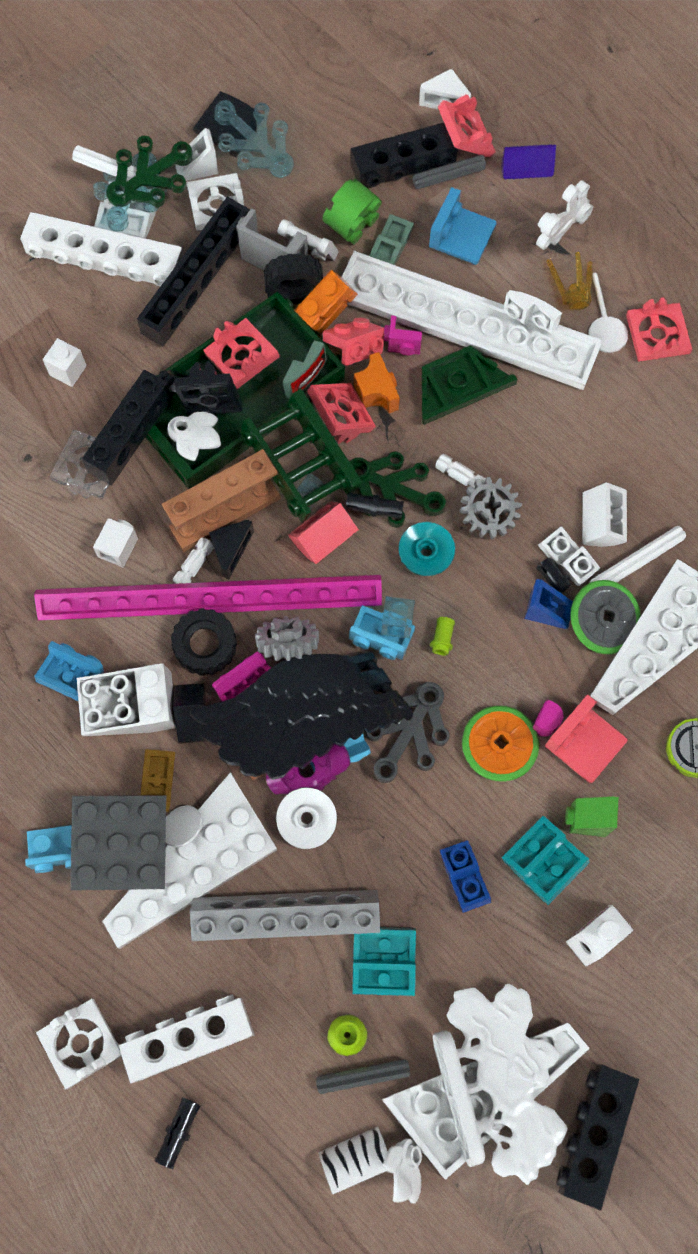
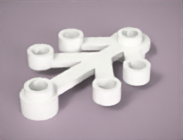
(579, 210)

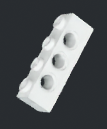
(136, 1050)

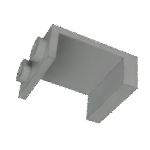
(259, 249)

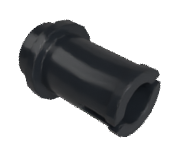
(554, 575)

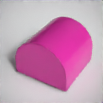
(548, 719)

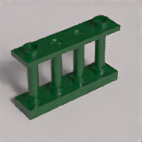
(314, 432)

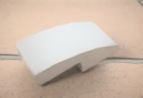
(524, 306)
(568, 556)

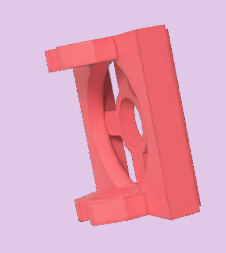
(463, 109)
(661, 349)
(250, 366)
(346, 394)

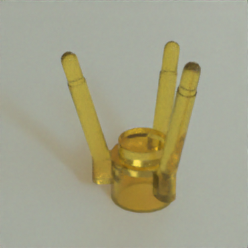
(579, 293)

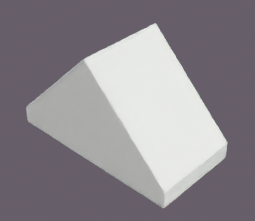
(442, 87)
(203, 158)

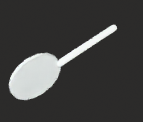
(606, 328)
(182, 825)

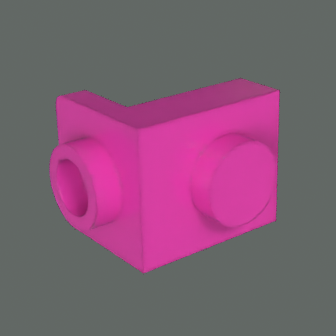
(402, 341)

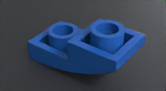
(465, 876)

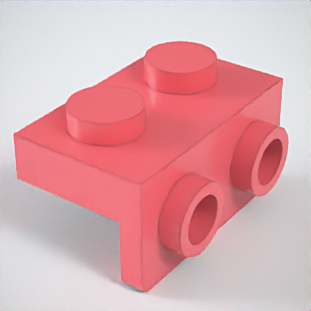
(356, 339)

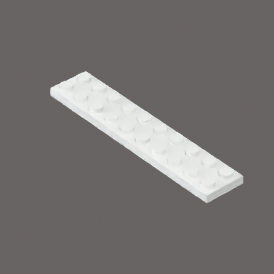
(469, 320)

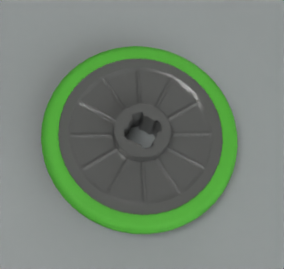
(589, 610)

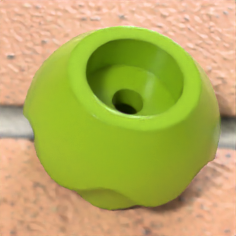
(336, 1036)

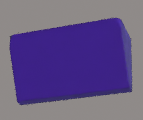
(528, 161)

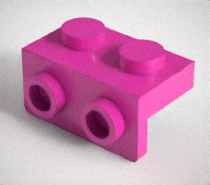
(240, 677)

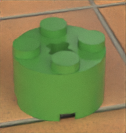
(352, 210)

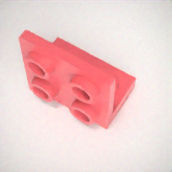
(586, 741)

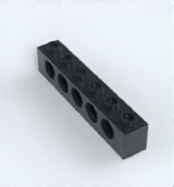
(192, 273)

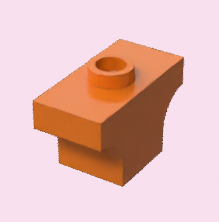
(377, 385)

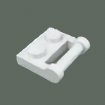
(320, 247)

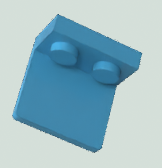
(460, 230)

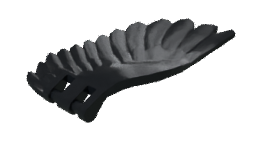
(301, 712)

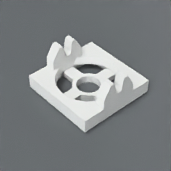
(196, 187)
(49, 1034)

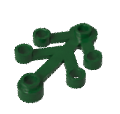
(147, 175)
(391, 484)

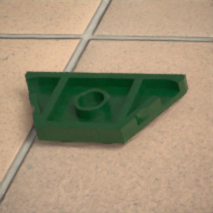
(459, 382)

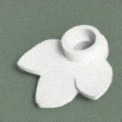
(196, 436)
(403, 1163)

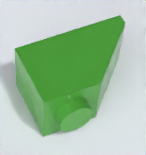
(592, 816)

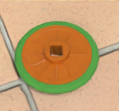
(487, 757)

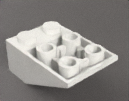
(127, 701)

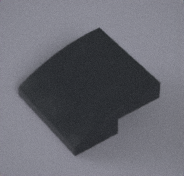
(208, 120)

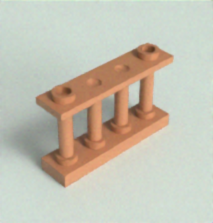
(222, 500)

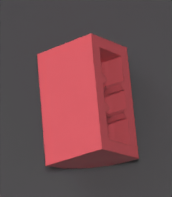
(323, 532)

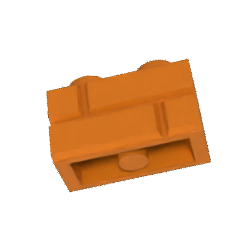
(326, 302)

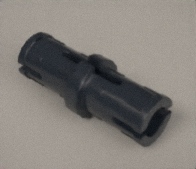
(374, 505)
(177, 1133)

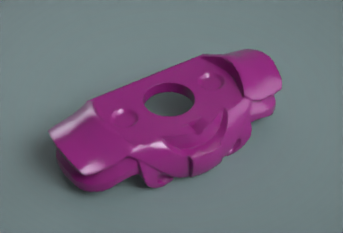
(325, 771)

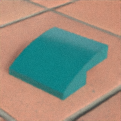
(545, 860)
(385, 962)

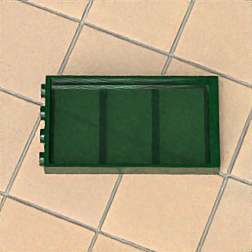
(261, 395)

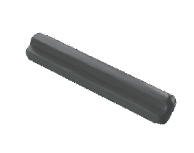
(449, 171)
(363, 1076)

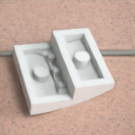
(139, 219)

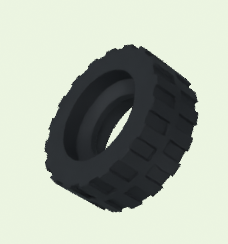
(291, 267)
(204, 620)

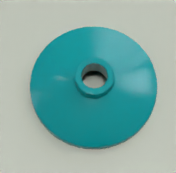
(431, 537)

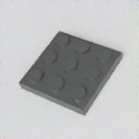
(118, 842)

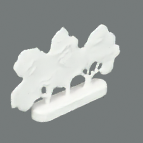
(510, 1072)

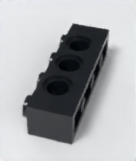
(402, 155)
(127, 427)
(593, 1188)

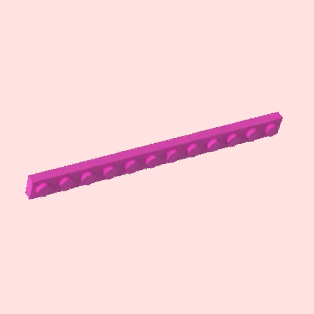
(219, 596)

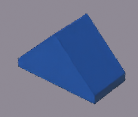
(548, 606)

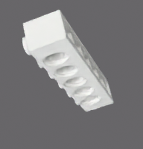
(42, 230)

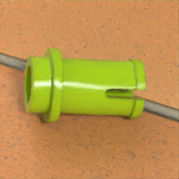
(442, 639)

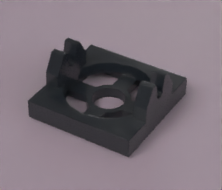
(207, 399)

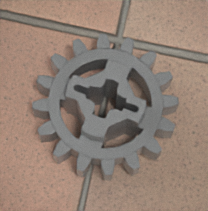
(490, 496)
(287, 638)

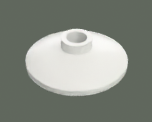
(290, 823)

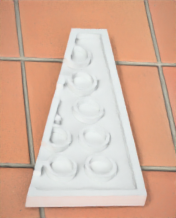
(657, 642)
(225, 846)
(428, 1115)

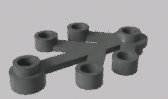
(414, 729)

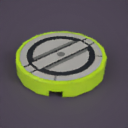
(683, 747)

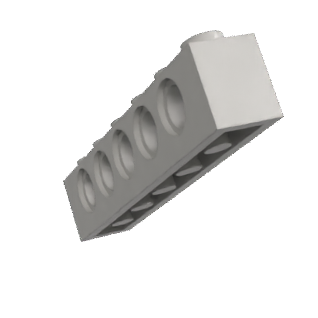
(285, 915)

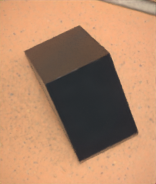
(230, 544)
(185, 698)

